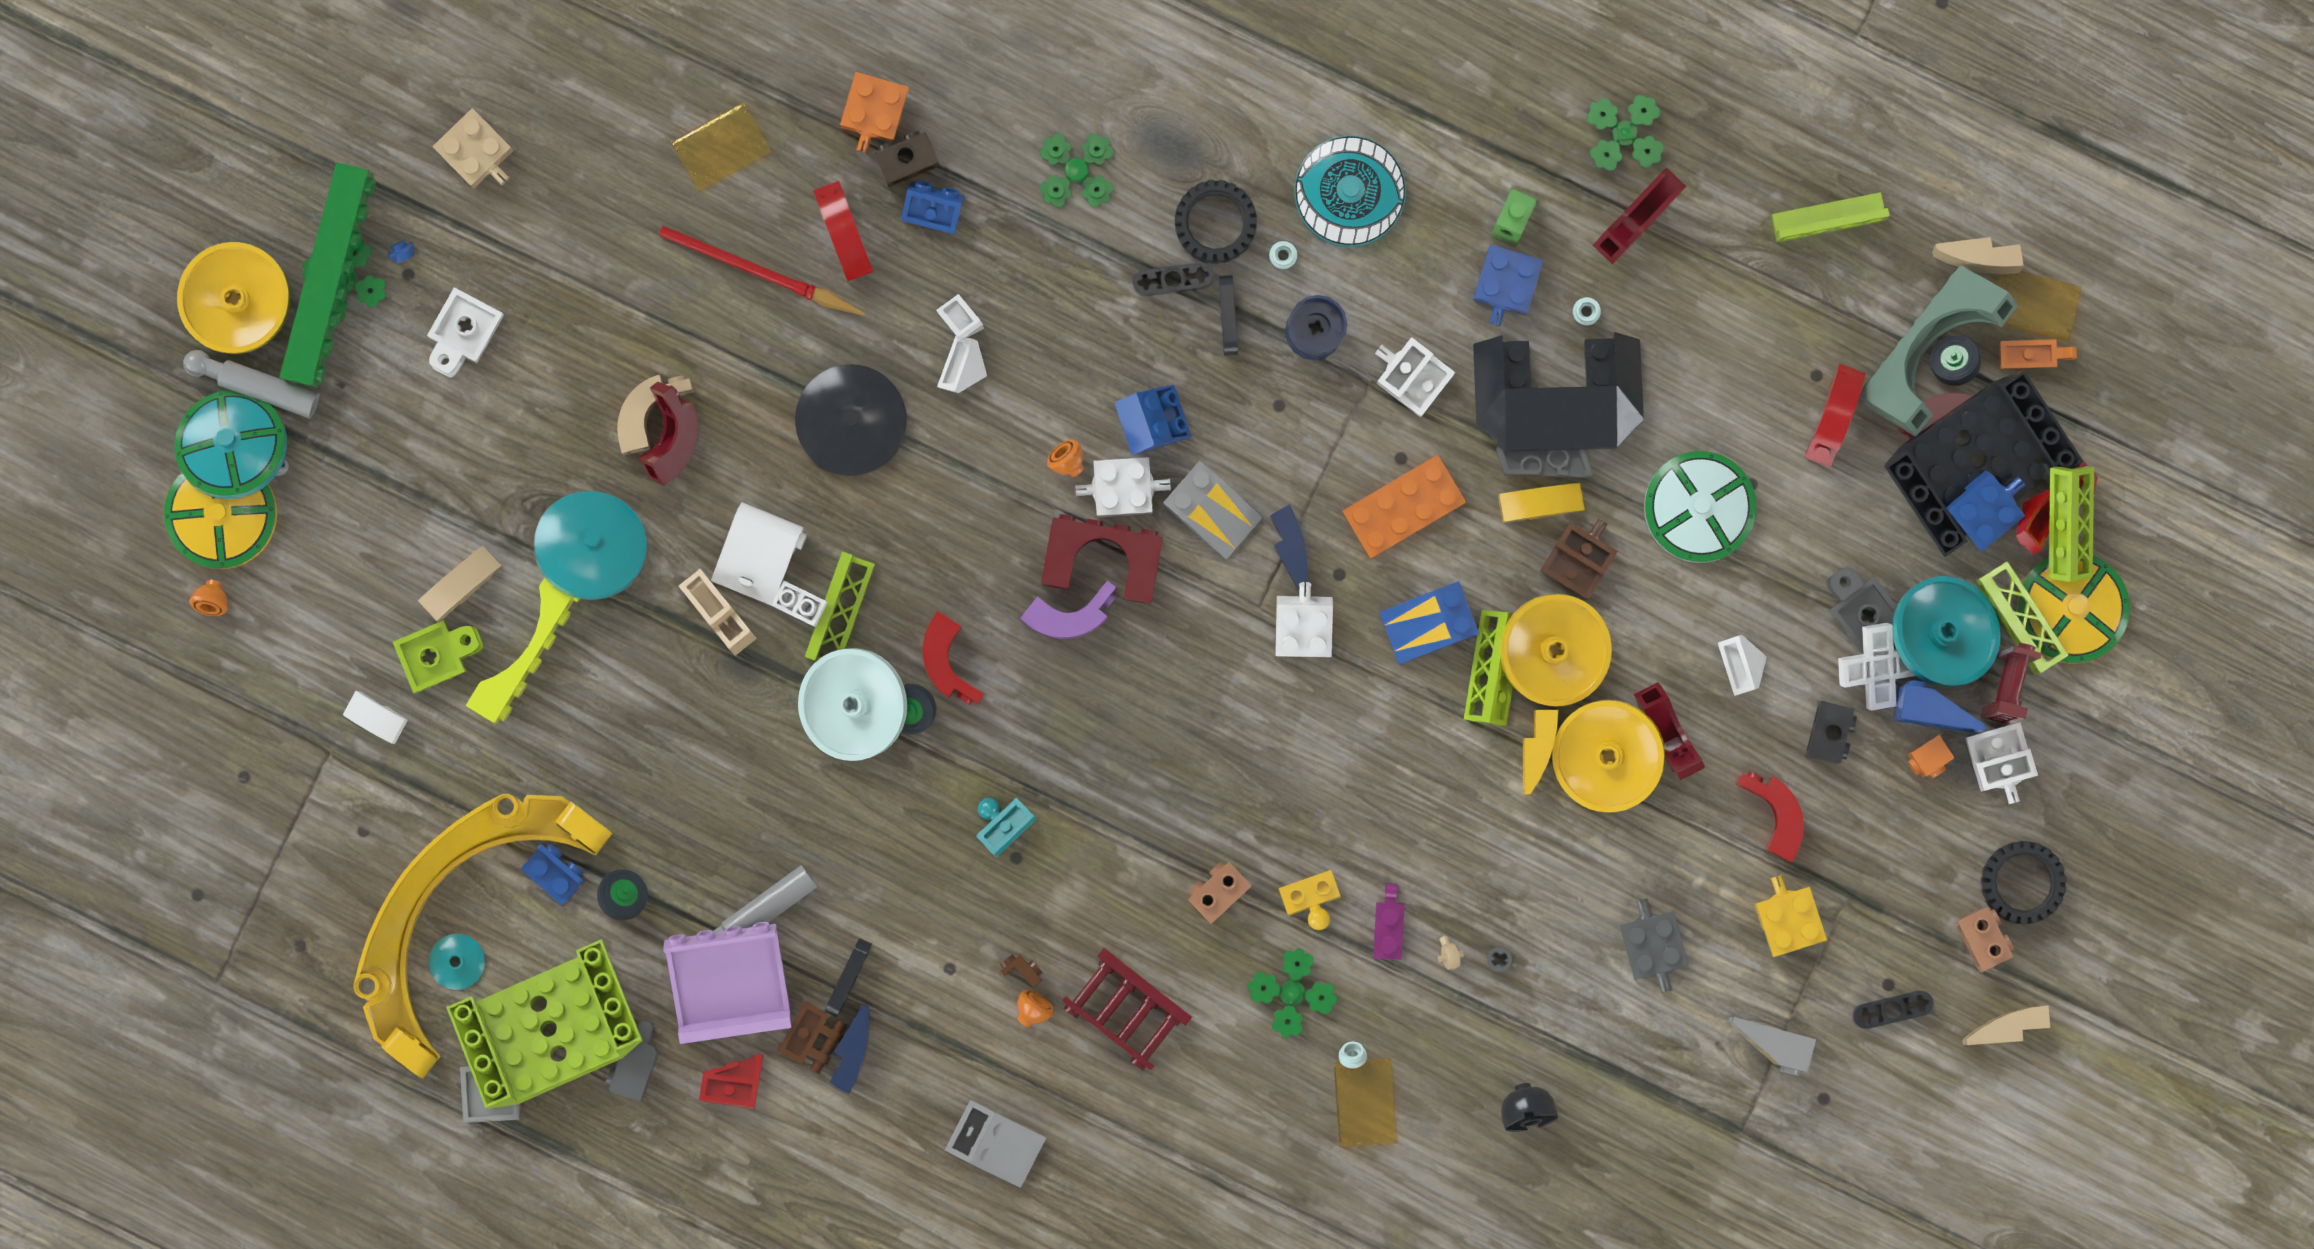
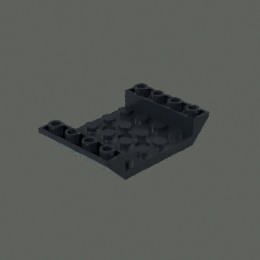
(2005, 424)

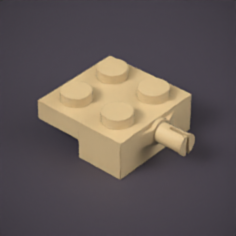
(474, 149)

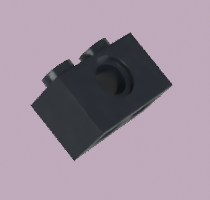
(1819, 745)

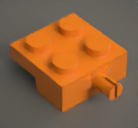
(874, 109)

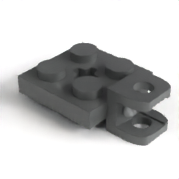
(1854, 599)

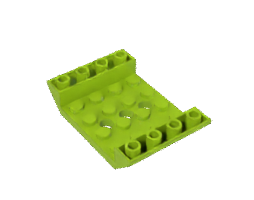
(506, 1036)

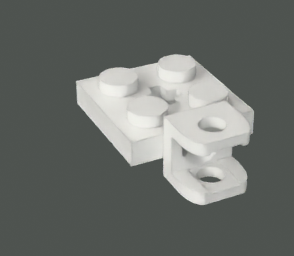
(453, 343)

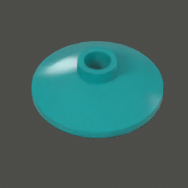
(471, 963)

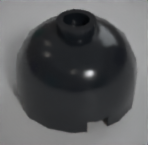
(1527, 1108)

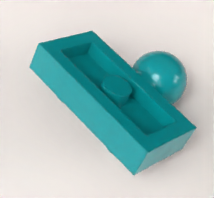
(1005, 825)

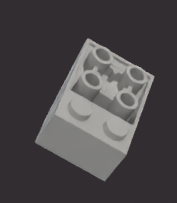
(995, 1143)

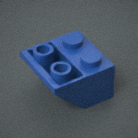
(1152, 419)

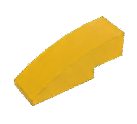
(1541, 502)
(1538, 749)

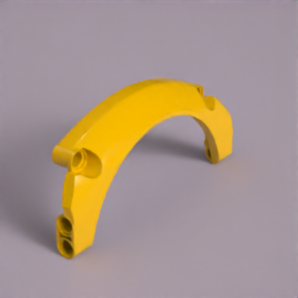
(388, 942)

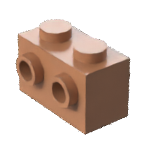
(1222, 895)
(1980, 941)

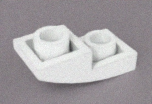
(799, 603)
(375, 717)

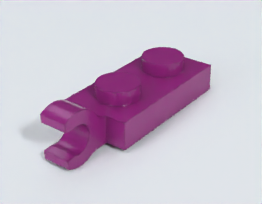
(1389, 926)

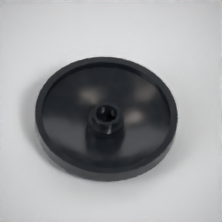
(851, 420)

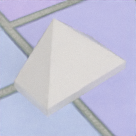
(960, 318)
(962, 366)
(1743, 664)

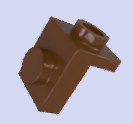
(1028, 970)

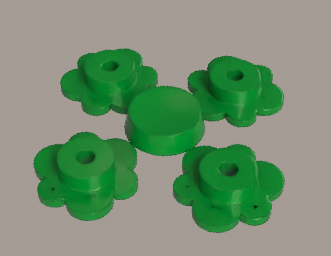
(1625, 132)
(1076, 170)
(361, 287)
(1292, 992)

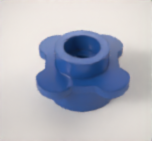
(401, 251)

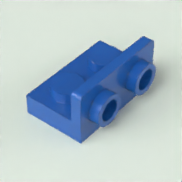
(932, 206)
(553, 873)

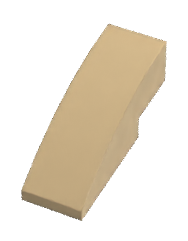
(1980, 256)
(459, 583)
(717, 612)
(2010, 1026)

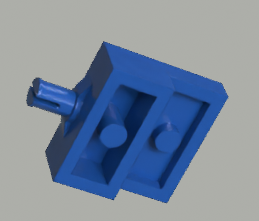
(1507, 282)
(1987, 509)

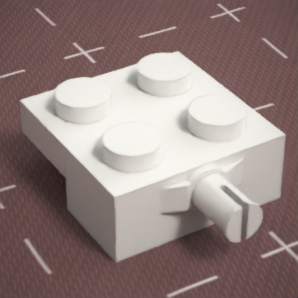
(1413, 376)
(1304, 625)
(2001, 759)

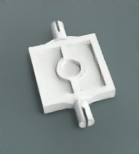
(1122, 487)

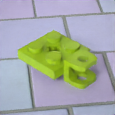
(449, 648)

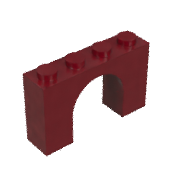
(1070, 536)

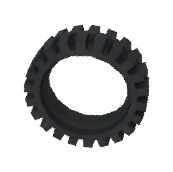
(1227, 190)
(2057, 879)

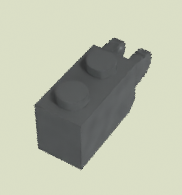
(636, 1068)

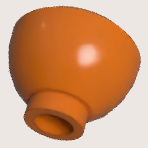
(1066, 458)
(210, 599)
(1033, 1008)

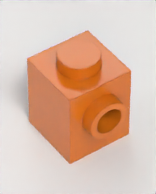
(1930, 757)

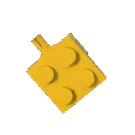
(1789, 919)

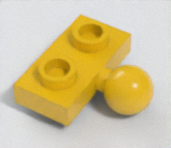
(1310, 895)

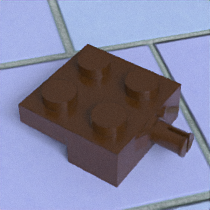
(1579, 559)

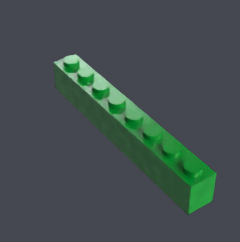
(327, 275)

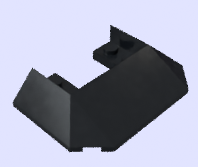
(1558, 417)

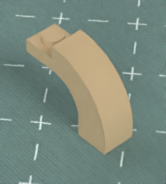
(635, 412)

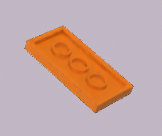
(1404, 507)

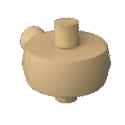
(1449, 954)

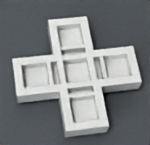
(1875, 668)

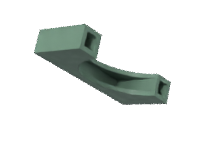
(1960, 301)

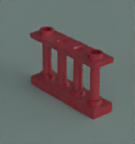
(2007, 707)
(1152, 999)

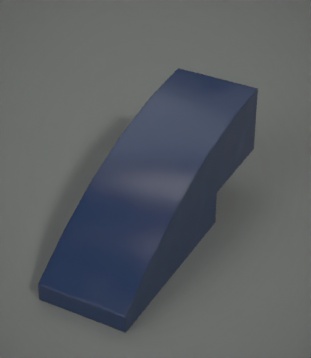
(1292, 547)
(853, 1051)

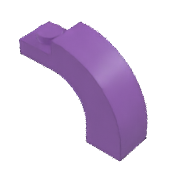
(1069, 625)

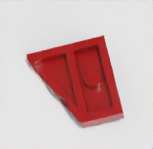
(733, 1084)

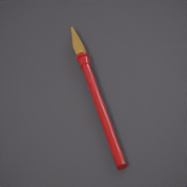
(821, 296)

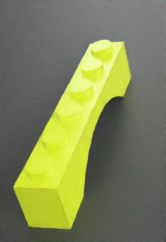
(495, 694)

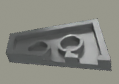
(1545, 463)

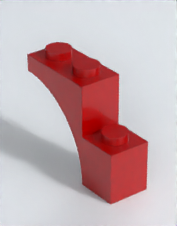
(2034, 527)

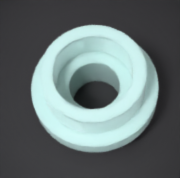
(1283, 246)
(1590, 303)
(1352, 1055)

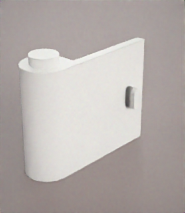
(759, 550)

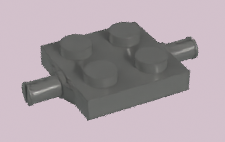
(1654, 945)

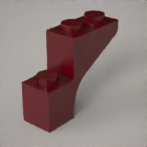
(1639, 216)

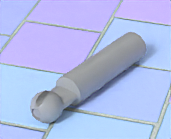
(253, 383)
(772, 901)

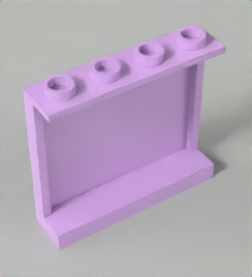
(728, 982)

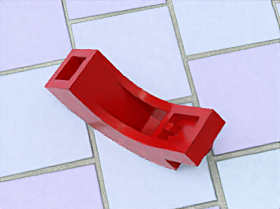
(843, 231)
(1836, 415)
(935, 650)
(1787, 813)

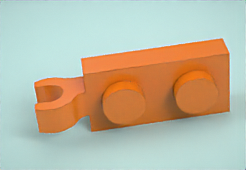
(2033, 354)

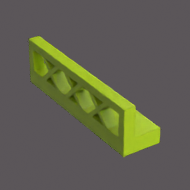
(1829, 217)
(2067, 524)
(832, 597)
(2010, 620)
(1498, 691)

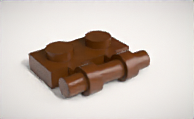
(804, 1032)

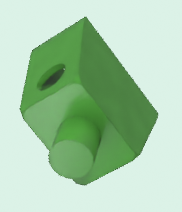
(1513, 217)

